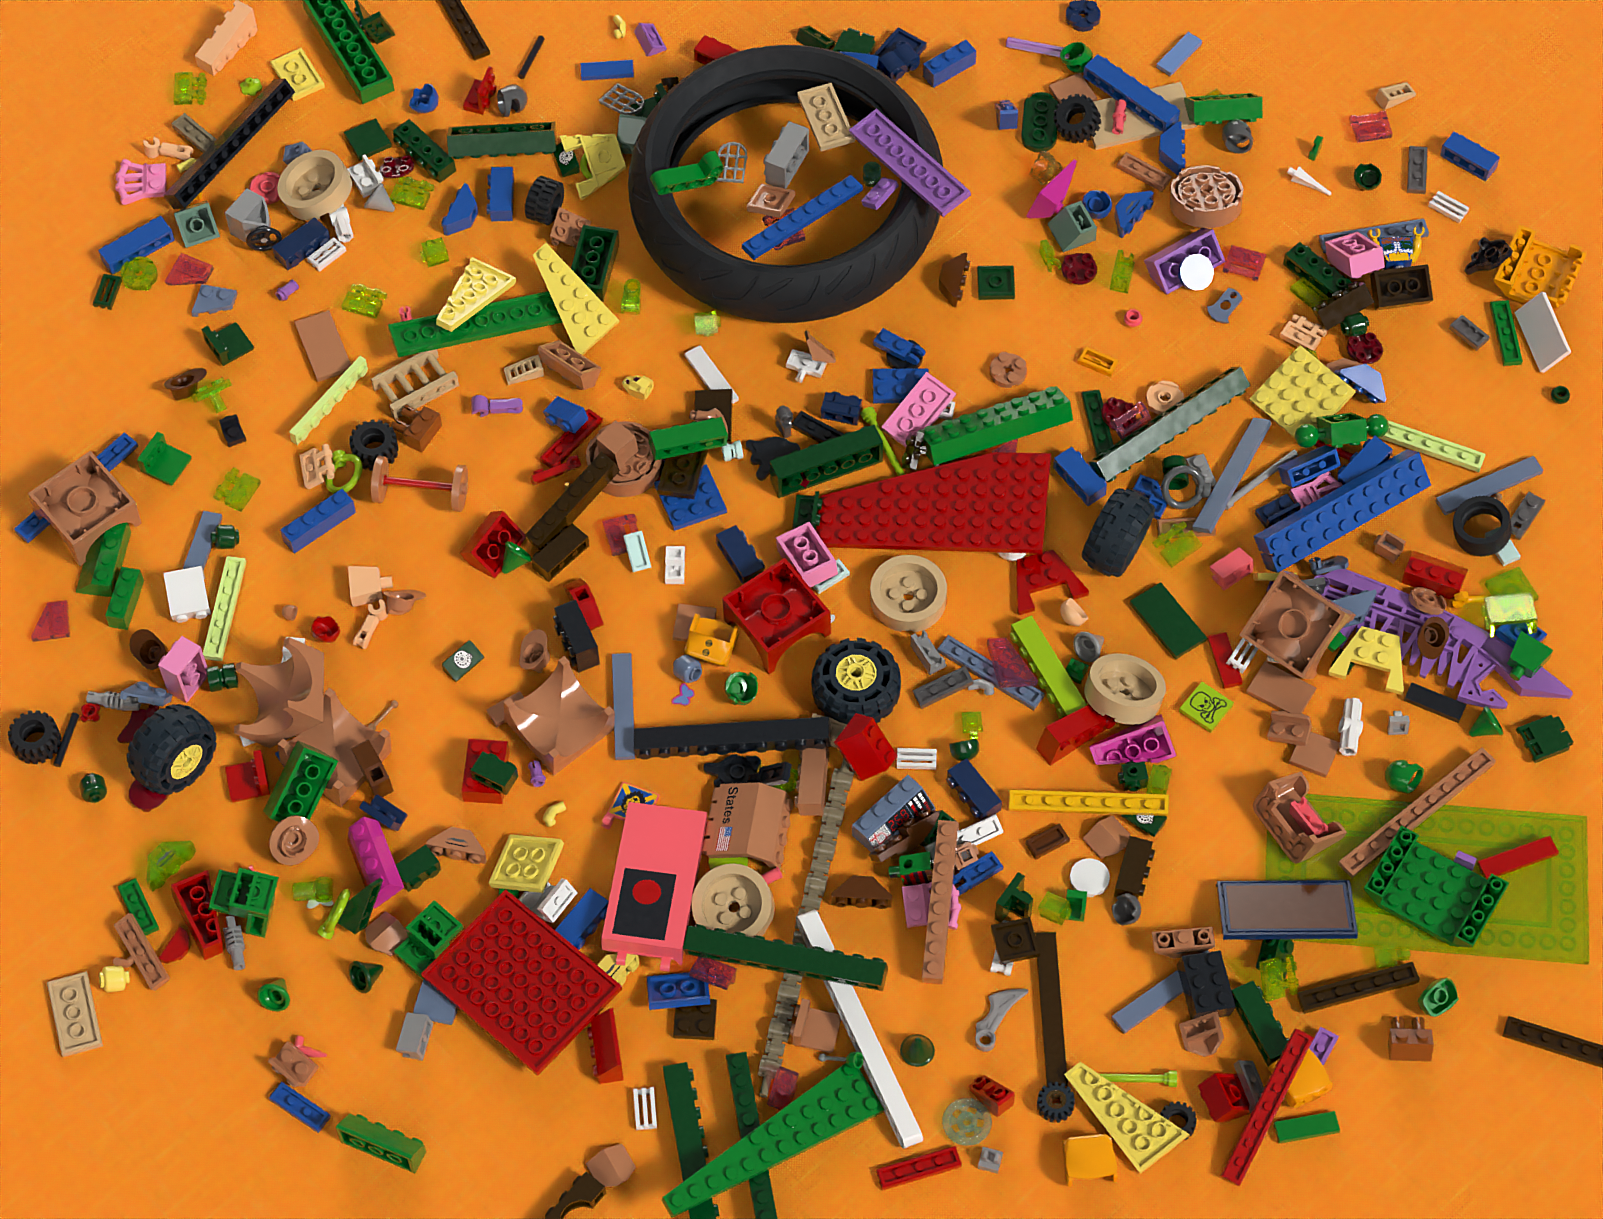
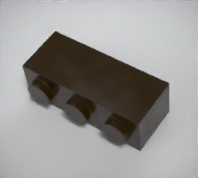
(1342, 304)
(560, 552)
(1134, 867)

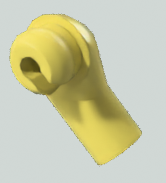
(621, 31)
(185, 165)
(551, 812)

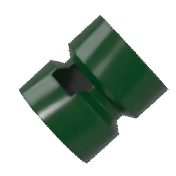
(1179, 481)
(222, 677)

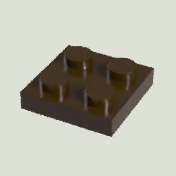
(1015, 940)
(695, 1021)

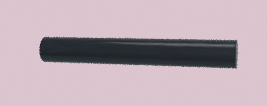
(531, 57)
(66, 740)

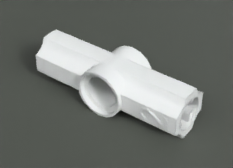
(340, 221)
(1350, 726)

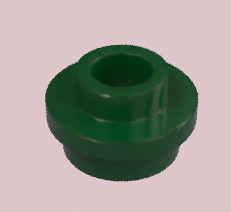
(1560, 390)

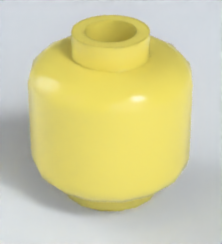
(113, 978)

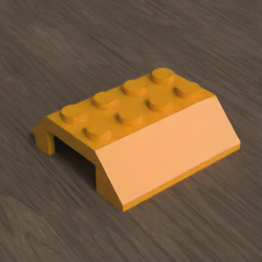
(1538, 268)

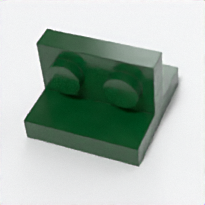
(1014, 900)

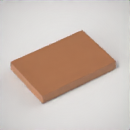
(1280, 689)

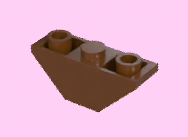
(953, 277)
(372, 769)
(862, 892)

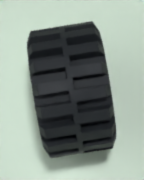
(1068, 109)
(544, 200)
(370, 433)
(30, 724)

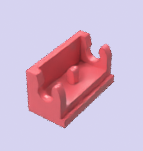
(1232, 568)
(1307, 819)

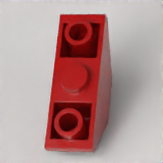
(580, 591)
(992, 1094)

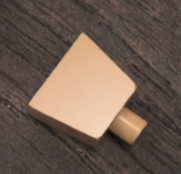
(366, 584)

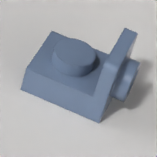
(295, 150)

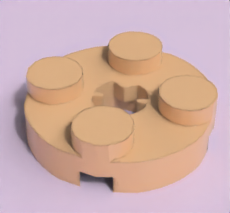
(1163, 388)

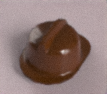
(186, 383)
(1432, 637)
(147, 648)

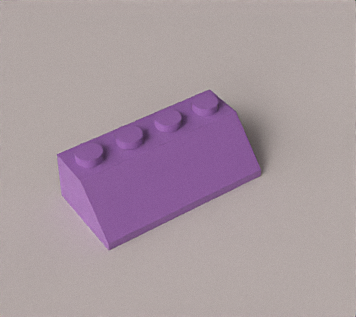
(1164, 265)

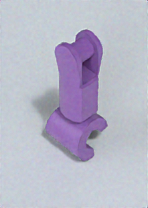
(481, 404)

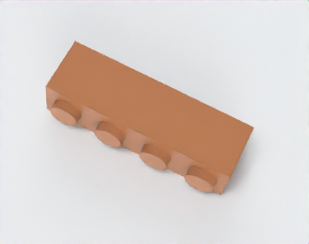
(812, 781)

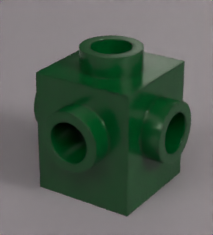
(1133, 776)

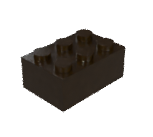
(1401, 287)

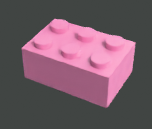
(1355, 254)
(807, 554)
(183, 669)

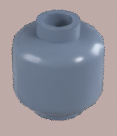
(687, 668)

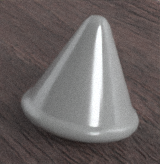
(379, 200)
(1088, 646)

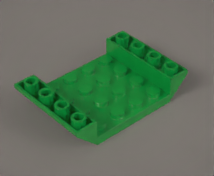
(1433, 891)

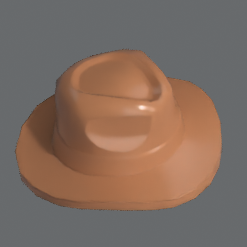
(293, 840)

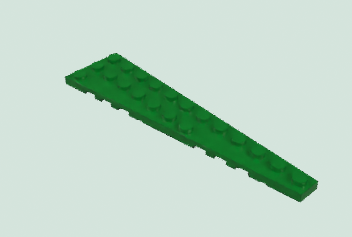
(816, 1116)

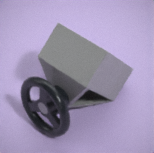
(250, 221)

